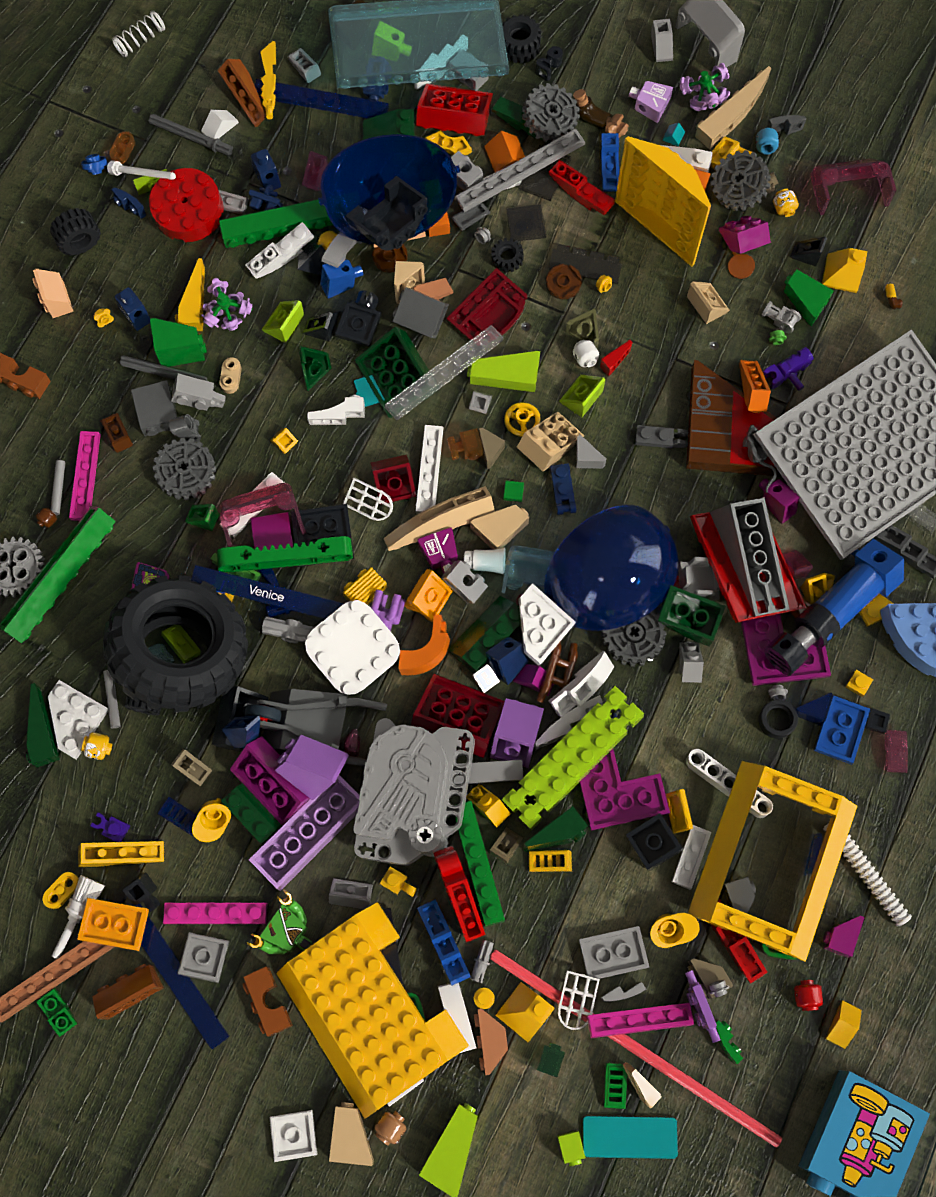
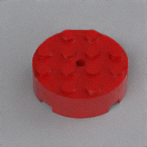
(187, 205)

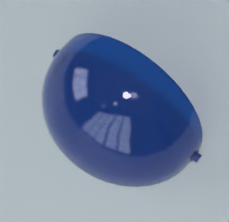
(362, 170)
(613, 568)

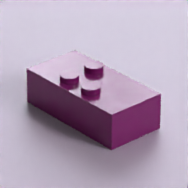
(257, 772)

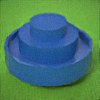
(94, 163)

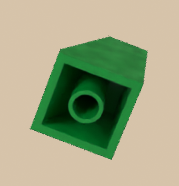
(177, 343)

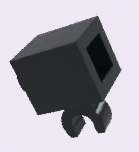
(141, 890)

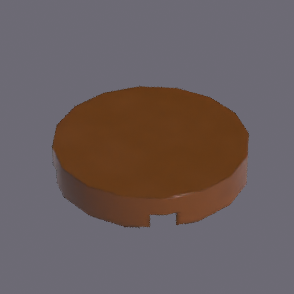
(386, 259)
(563, 281)

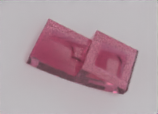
(896, 751)

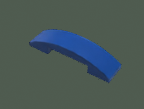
(609, 161)

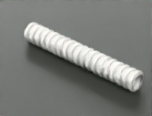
(875, 882)

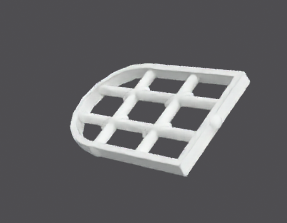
(364, 494)
(572, 991)

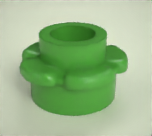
(777, 337)

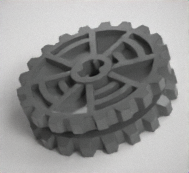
(550, 112)
(740, 180)
(182, 455)
(636, 649)

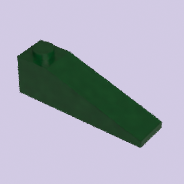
(40, 738)

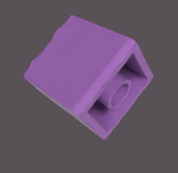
(516, 732)
(310, 765)

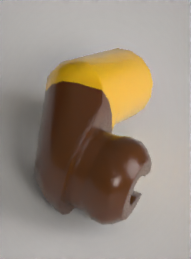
(891, 296)

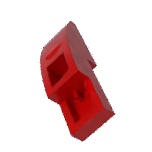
(578, 188)

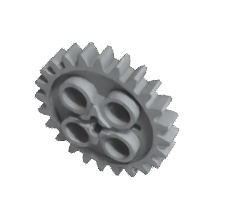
(31, 564)

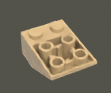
(549, 441)

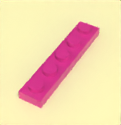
(84, 474)
(215, 913)
(640, 1020)

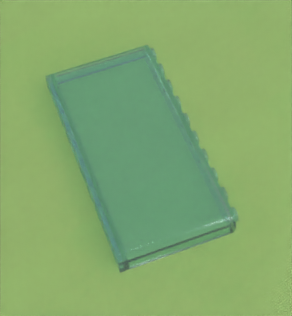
(416, 41)

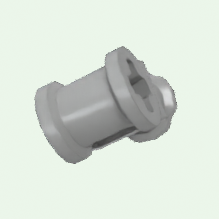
(782, 317)

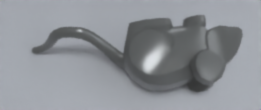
(756, 453)

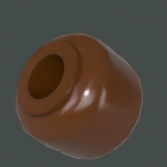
(45, 517)

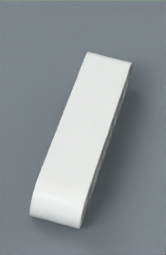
(718, 780)

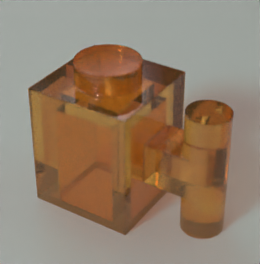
(469, 444)

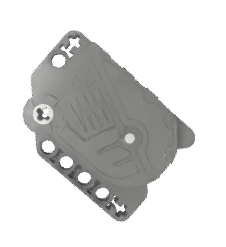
(410, 791)

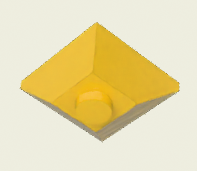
(844, 269)
(525, 1012)

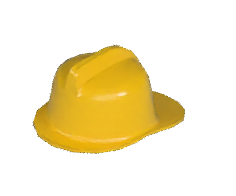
(211, 821)
(674, 929)

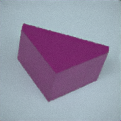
(532, 677)

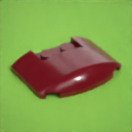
(492, 303)

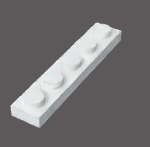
(429, 468)

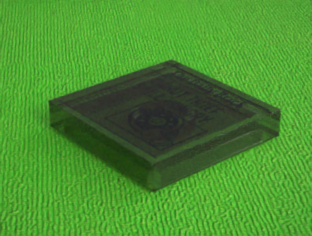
(526, 223)

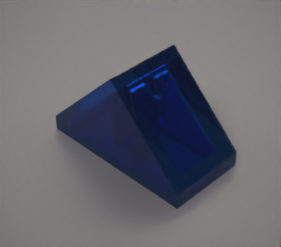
(816, 710)

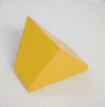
(816, 586)

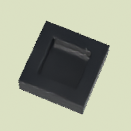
(877, 721)

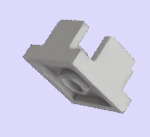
(699, 578)

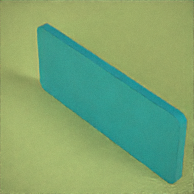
(630, 1137)

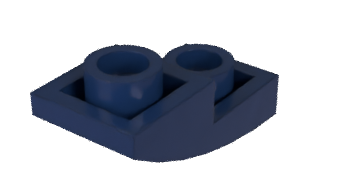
(127, 202)

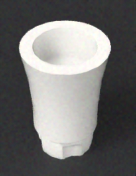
(487, 560)

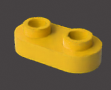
(60, 889)

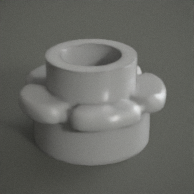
(482, 235)
(777, 692)
(718, 988)

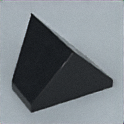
(809, 250)
(311, 259)
(321, 325)

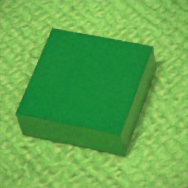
(513, 491)

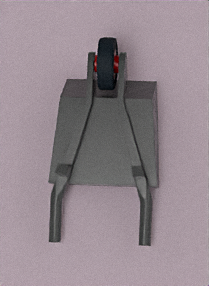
(306, 714)

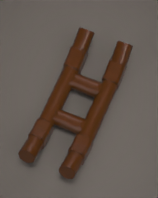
(555, 660)

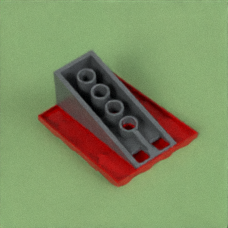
(747, 560)

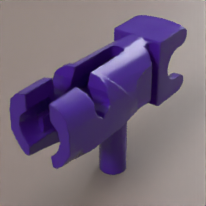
(789, 368)

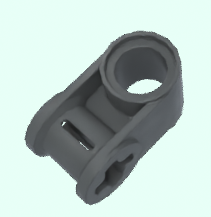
(185, 427)

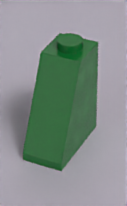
(807, 295)

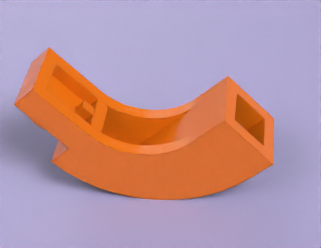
(424, 659)

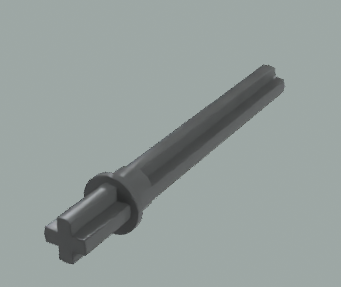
(214, 144)

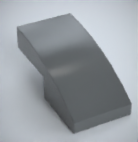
(789, 123)

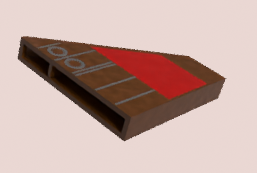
(720, 424)

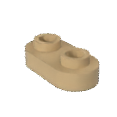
(230, 373)

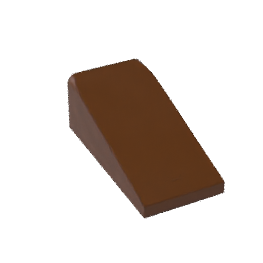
(117, 433)

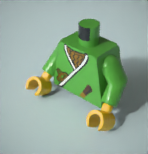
(284, 930)

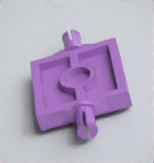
(704, 1015)

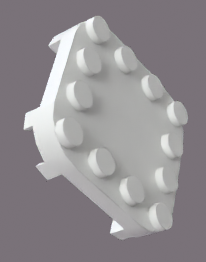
(352, 647)

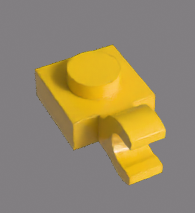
(396, 881)

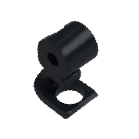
(553, 59)

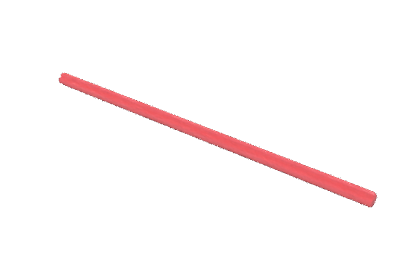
(643, 1053)

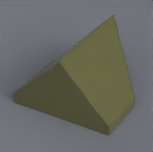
(584, 327)

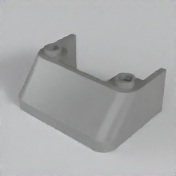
(718, 26)

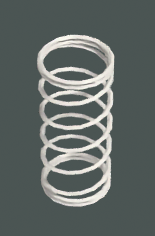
(116, 41)

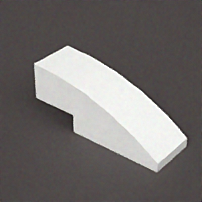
(454, 1004)

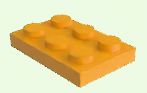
(113, 924)

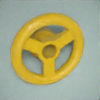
(521, 412)

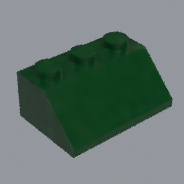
(251, 813)

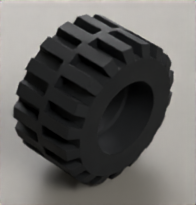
(521, 28)
(75, 231)

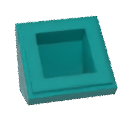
(674, 134)

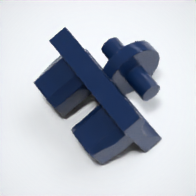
(258, 198)

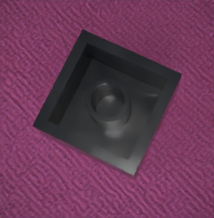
(654, 842)

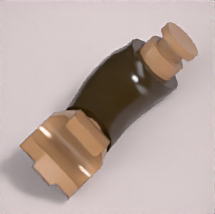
(597, 116)

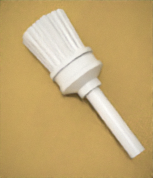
(85, 889)

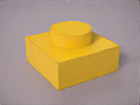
(859, 683)

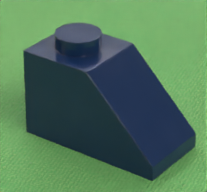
(242, 730)

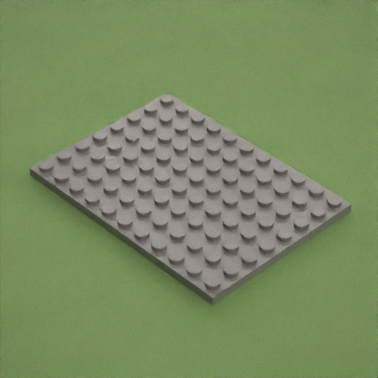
(862, 445)

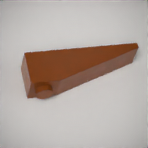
(243, 88)

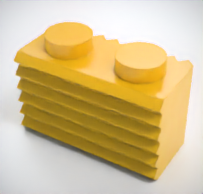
(364, 587)

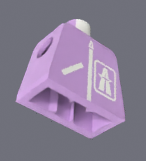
(651, 99)

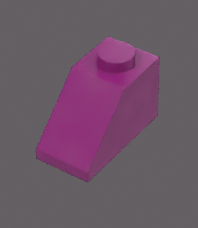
(843, 937)

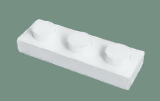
(691, 857)

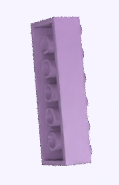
(306, 833)

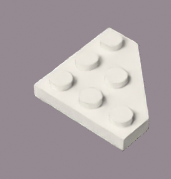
(541, 624)
(73, 717)

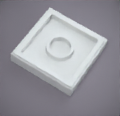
(293, 1135)

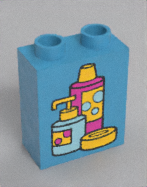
(862, 1139)

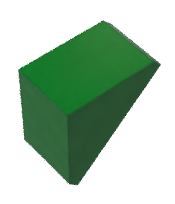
(203, 516)

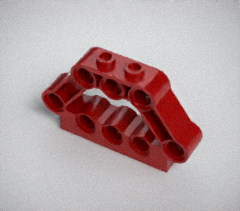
(459, 893)

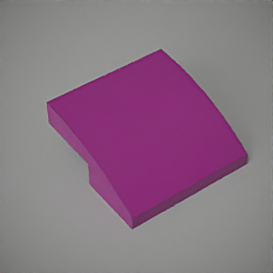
(272, 530)

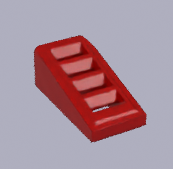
(614, 358)

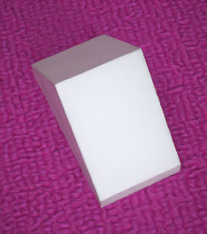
(218, 123)

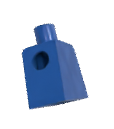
(339, 279)

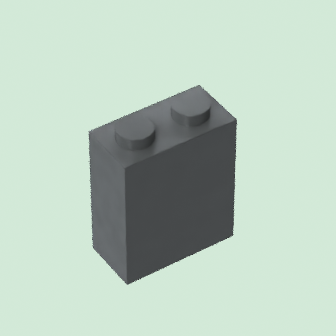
(420, 312)
(154, 407)

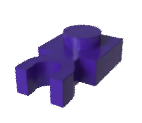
(112, 829)

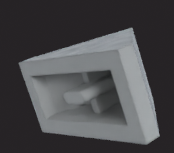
(587, 455)

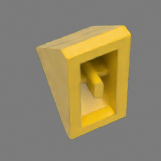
(844, 1025)

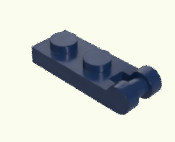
(563, 488)

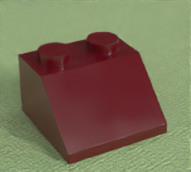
(394, 478)

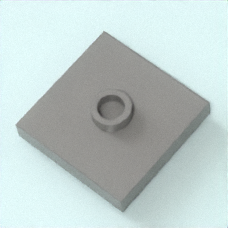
(203, 957)

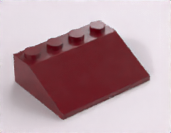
(459, 707)

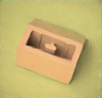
(52, 292)

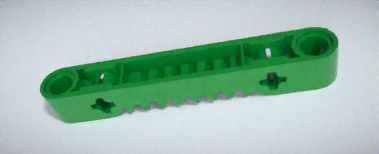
(233, 558)

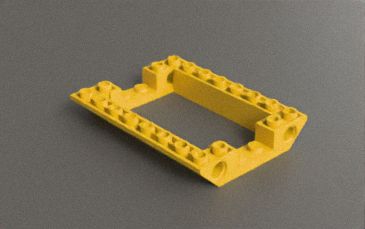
(704, 902)

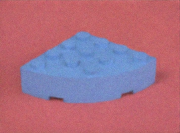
(913, 632)

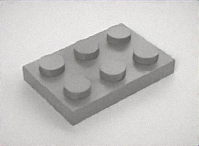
(614, 953)

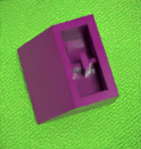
(745, 234)

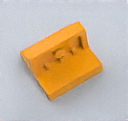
(428, 595)

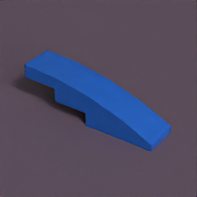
(443, 942)

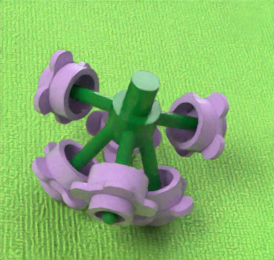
(703, 85)
(223, 302)

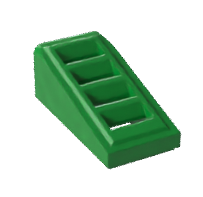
(623, 1077)

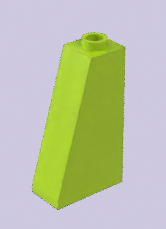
(506, 371)
(449, 1156)

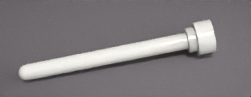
(117, 168)

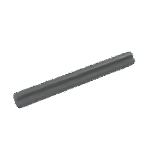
(156, 369)

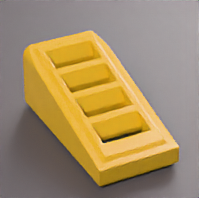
(567, 860)

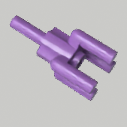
(391, 615)

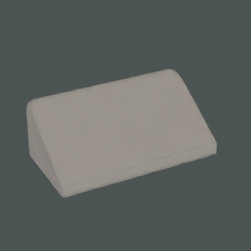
(350, 894)

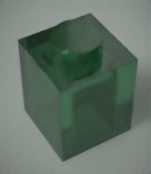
(551, 1060)

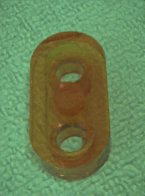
(121, 149)

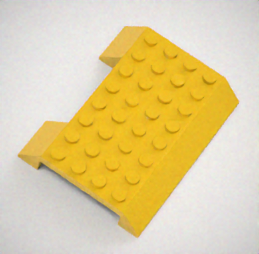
(365, 1013)

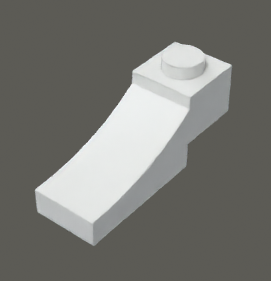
(351, 408)

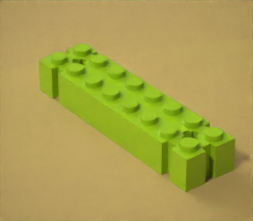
(573, 757)

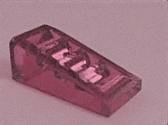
(352, 743)

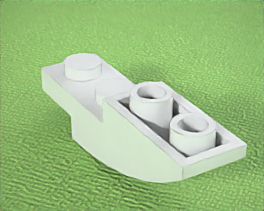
(281, 253)
(585, 684)

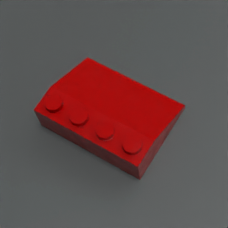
(454, 109)

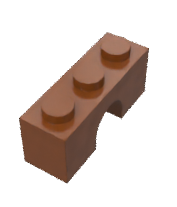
(31, 383)
(257, 985)

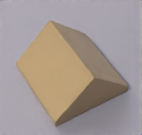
(407, 275)
(706, 301)

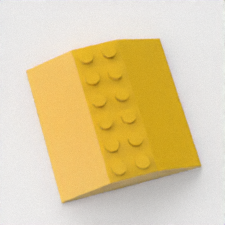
(663, 196)

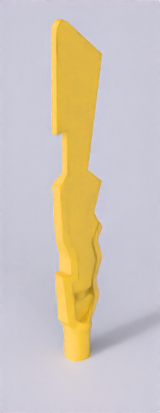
(269, 80)

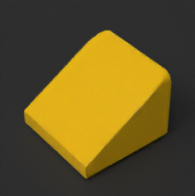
(284, 440)

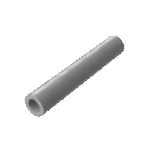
(57, 487)
(111, 700)

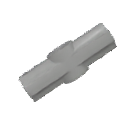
(288, 630)

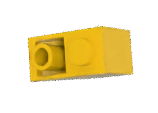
(488, 805)

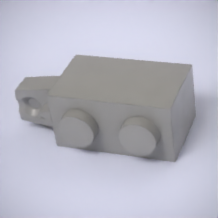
(195, 393)

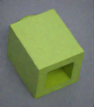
(571, 1148)

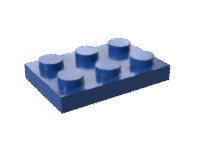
(842, 730)

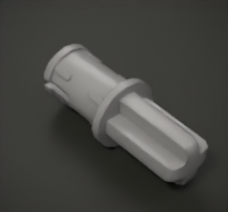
(482, 961)

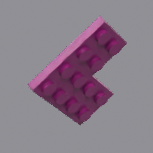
(763, 631)
(618, 802)

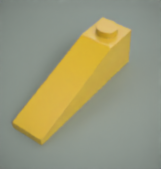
(191, 305)
(120, 853)

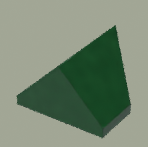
(314, 365)

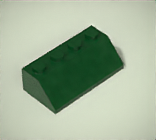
(492, 627)

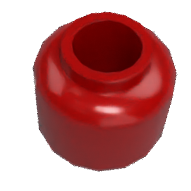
(808, 995)

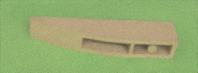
(731, 112)
(447, 514)

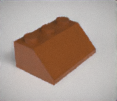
(126, 992)

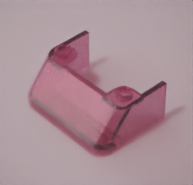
(852, 170)
(257, 500)

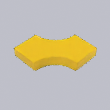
(450, 144)

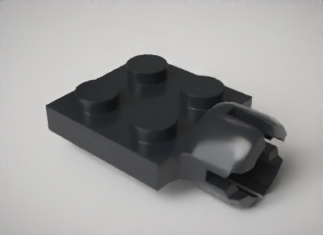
(360, 320)

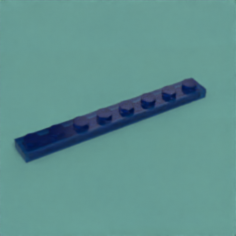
(326, 100)

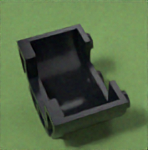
(392, 219)

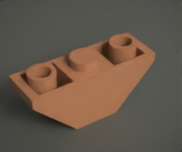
(492, 1041)

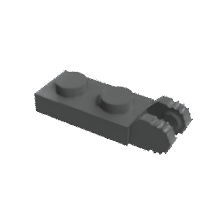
(660, 437)

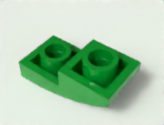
(57, 1012)
(725, 1035)

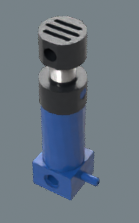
(875, 572)

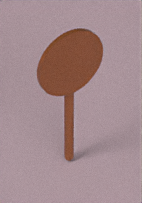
(741, 265)

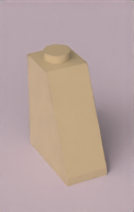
(500, 526)
(349, 1137)

